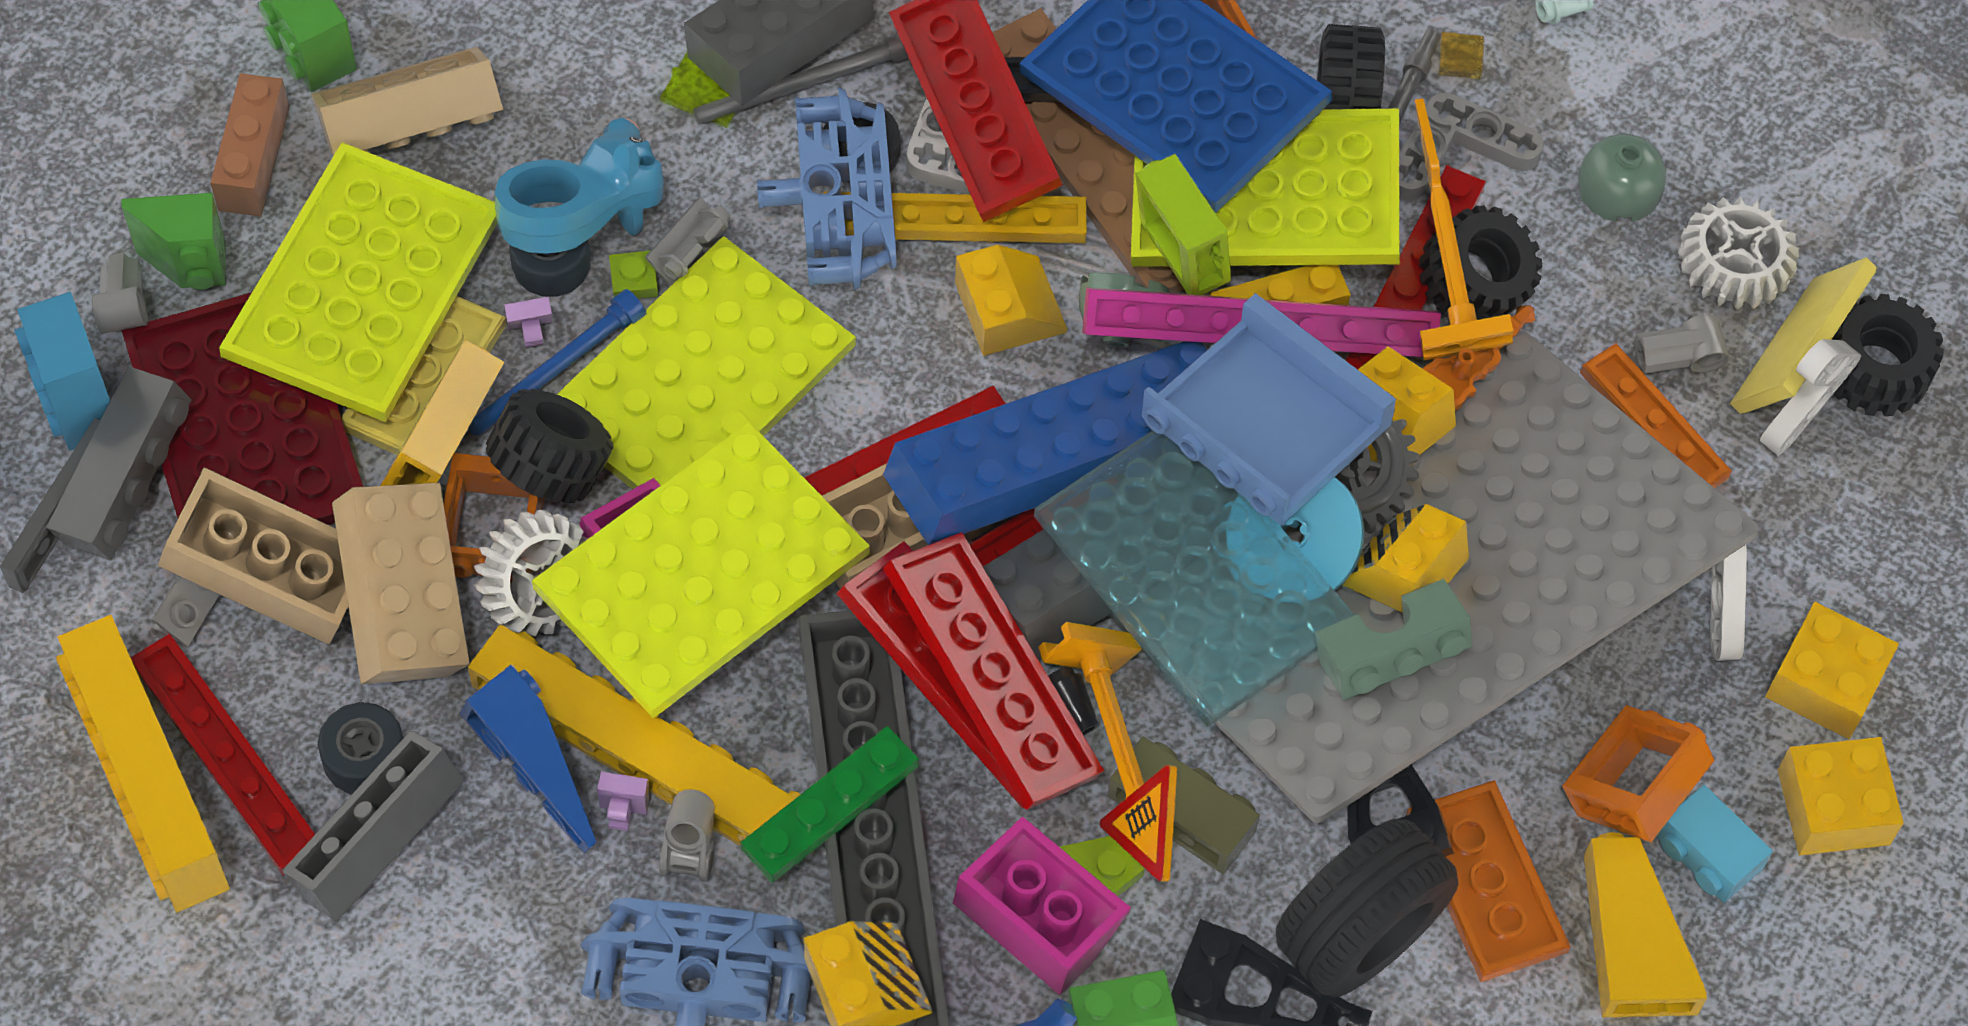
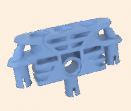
(824, 214)
(685, 943)

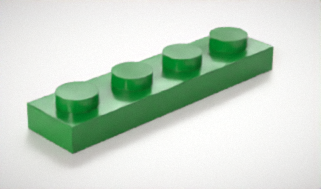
(829, 804)

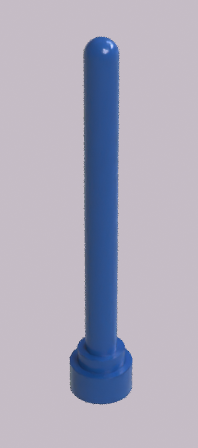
(623, 311)

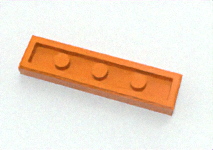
(1635, 395)

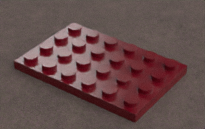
(243, 420)

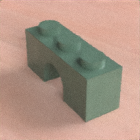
(1364, 659)

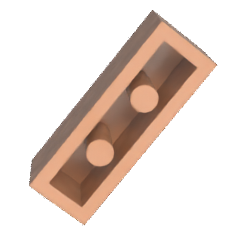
(250, 145)

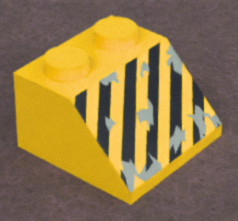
(1410, 554)
(865, 975)

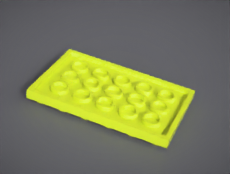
(1315, 202)
(361, 282)
(704, 362)
(700, 568)

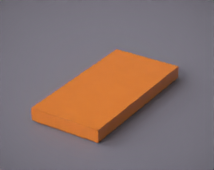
(1499, 896)

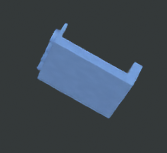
(1270, 411)

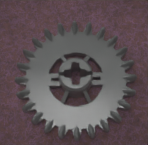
(1390, 479)

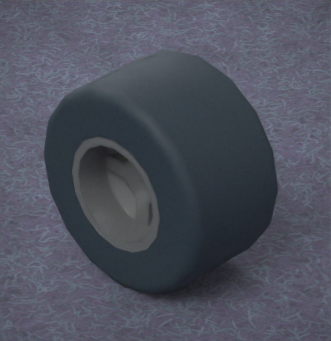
(552, 272)
(354, 733)

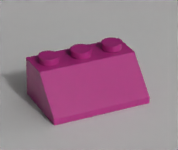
(1040, 905)

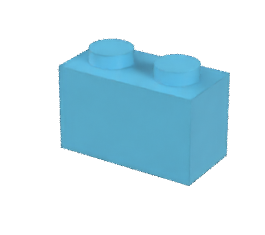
(1714, 844)

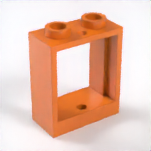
(476, 475)
(1592, 782)

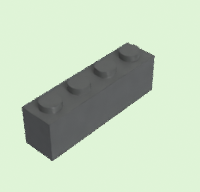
(119, 463)
(373, 825)

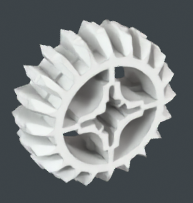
(1738, 268)
(545, 538)

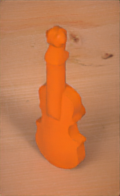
(1469, 366)

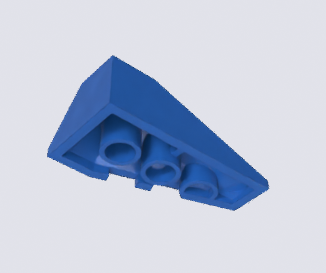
(516, 726)

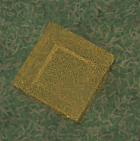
(1461, 55)

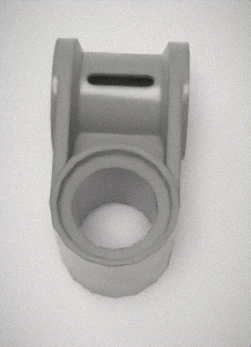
(689, 836)

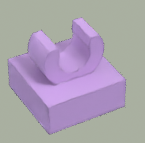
(529, 316)
(622, 797)

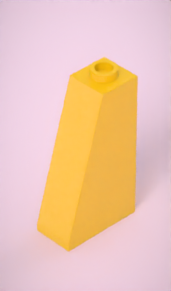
(445, 417)
(1636, 940)

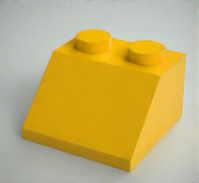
(1007, 298)
(1419, 396)

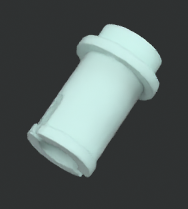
(1553, 10)

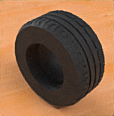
(1366, 907)

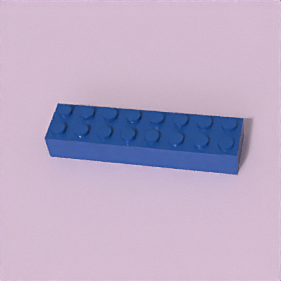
(1026, 448)

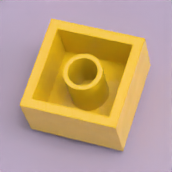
(1832, 670)
(1840, 796)

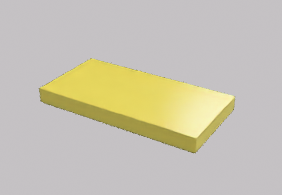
(1813, 318)
(461, 322)

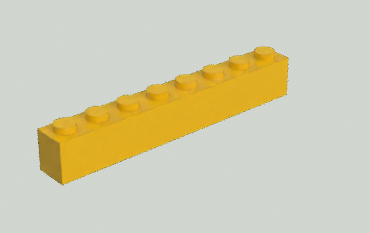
(631, 742)

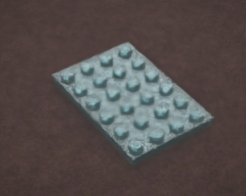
(1192, 573)

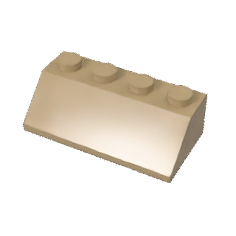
(409, 102)

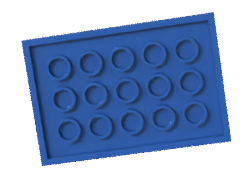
(1178, 84)

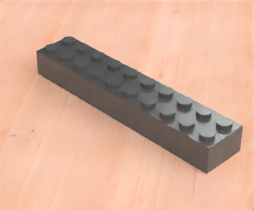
(880, 855)

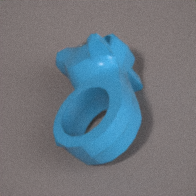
(612, 179)

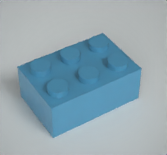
(62, 366)

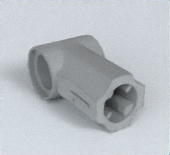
(120, 298)
(1693, 344)

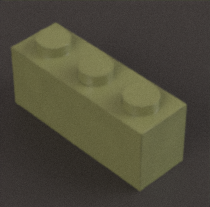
(1205, 816)

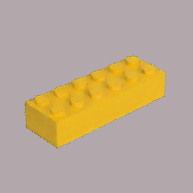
(140, 765)

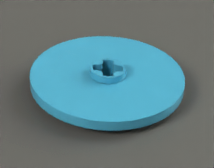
(1331, 532)

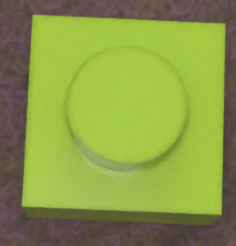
(633, 273)

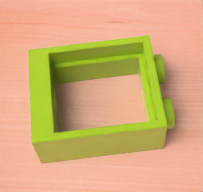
(1183, 226)

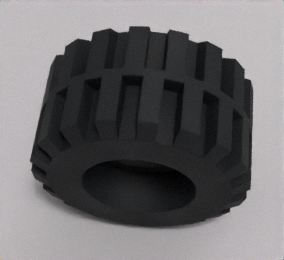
(1352, 66)
(1504, 250)
(1904, 334)
(549, 446)

